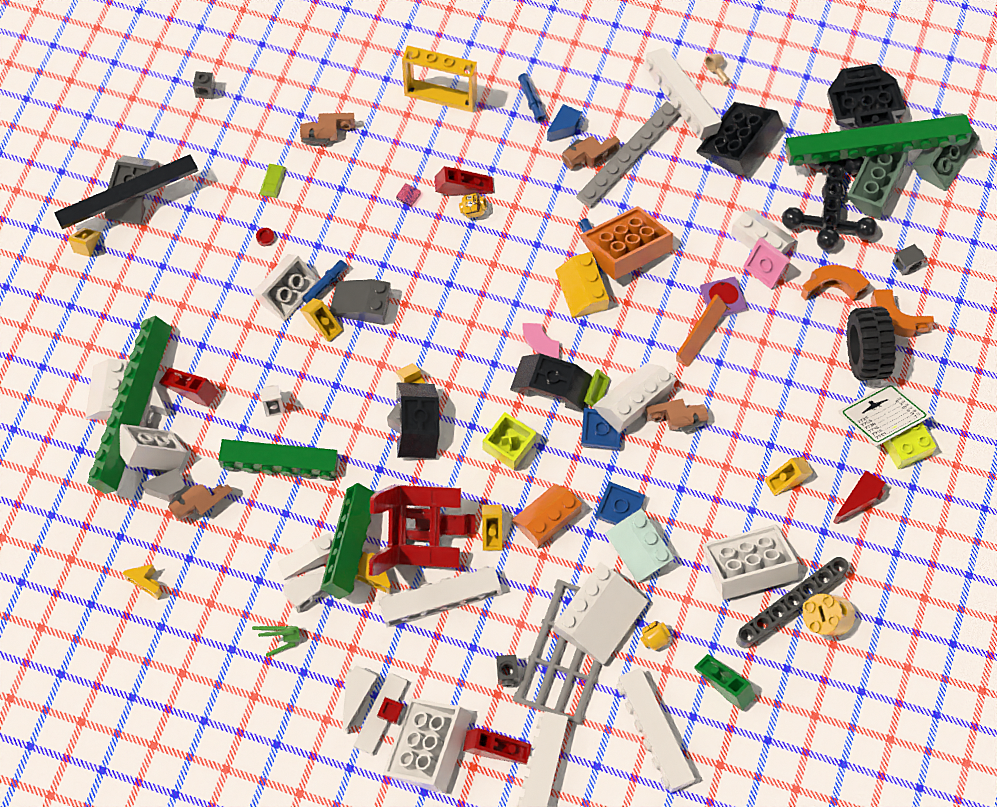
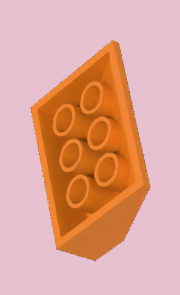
(627, 242)

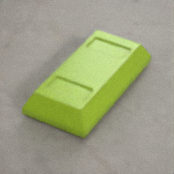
(272, 180)
(596, 388)

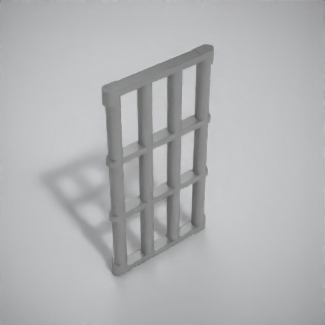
(552, 666)

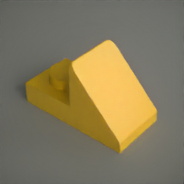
(410, 374)
(141, 578)

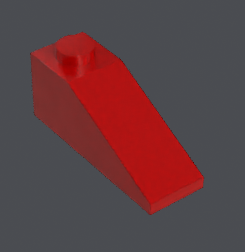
(462, 182)
(189, 386)
(862, 496)
(496, 746)

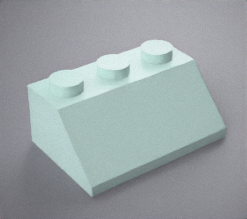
(639, 545)

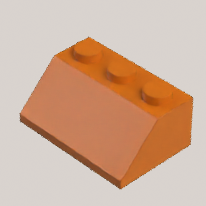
(547, 514)

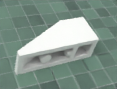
(306, 557)
(303, 590)
(358, 688)

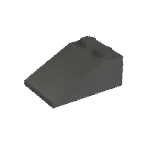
(361, 300)

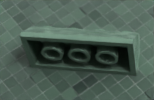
(942, 164)
(877, 182)

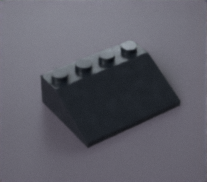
(741, 137)

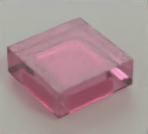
(408, 195)

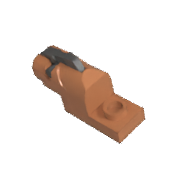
(326, 128)
(589, 151)
(678, 415)
(196, 499)

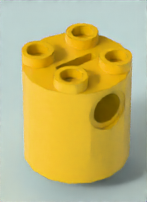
(828, 614)

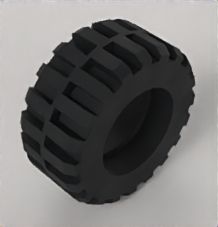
(871, 343)

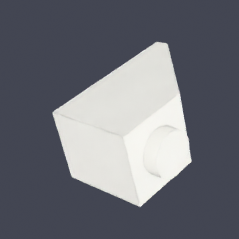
(272, 400)

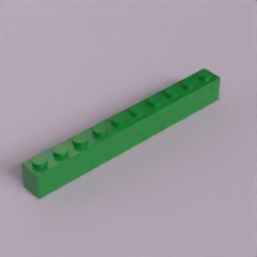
(878, 140)
(130, 402)

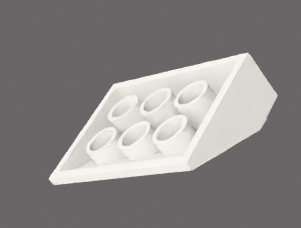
(750, 561)
(600, 613)
(427, 744)

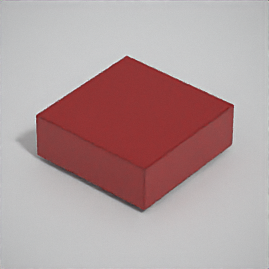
(390, 710)

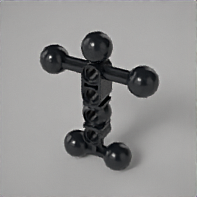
(828, 237)

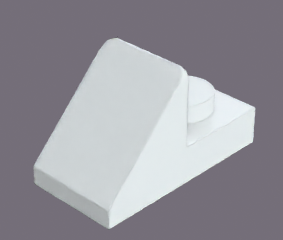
(153, 405)

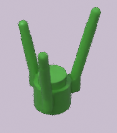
(289, 633)

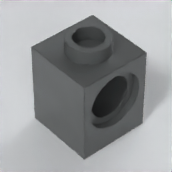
(204, 85)
(908, 259)
(503, 662)

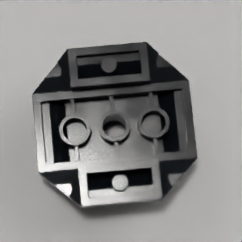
(870, 86)

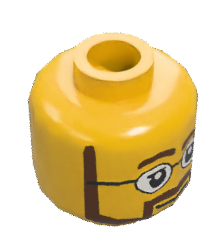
(473, 205)
(655, 635)

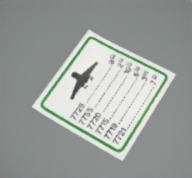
(881, 411)

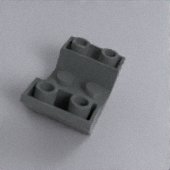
(125, 169)

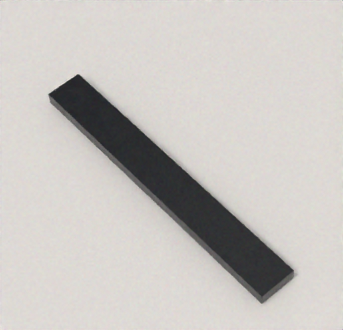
(126, 191)

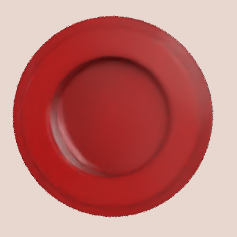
(265, 237)

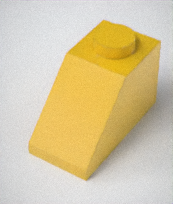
(321, 319)
(788, 475)
(492, 527)
(379, 582)

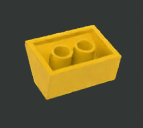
(582, 285)

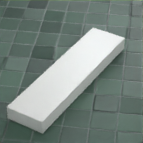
(373, 726)

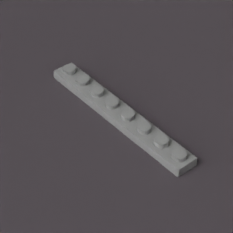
(627, 155)

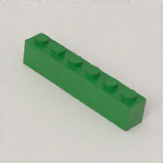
(278, 458)
(348, 542)

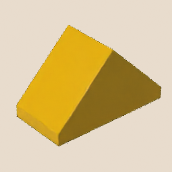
(84, 241)

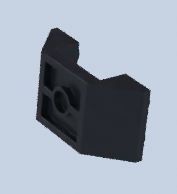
(552, 378)
(418, 420)

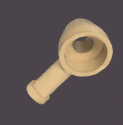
(713, 63)

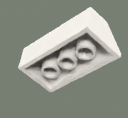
(634, 394)

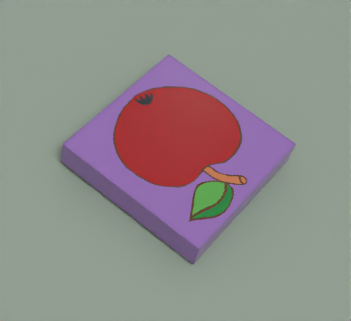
(729, 293)

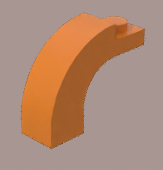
(836, 276)
(903, 324)

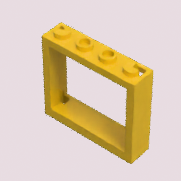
(436, 93)

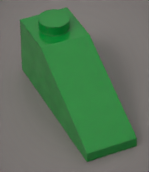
(726, 682)

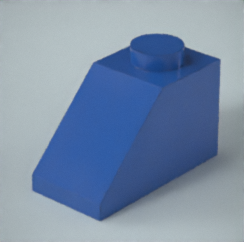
(565, 123)

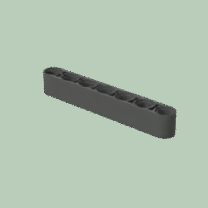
(787, 610)

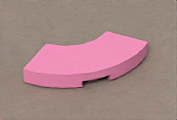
(539, 341)

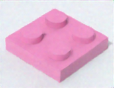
(766, 263)

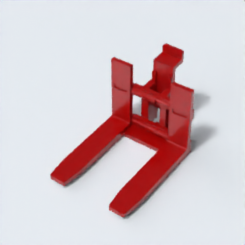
(429, 526)

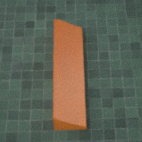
(701, 331)

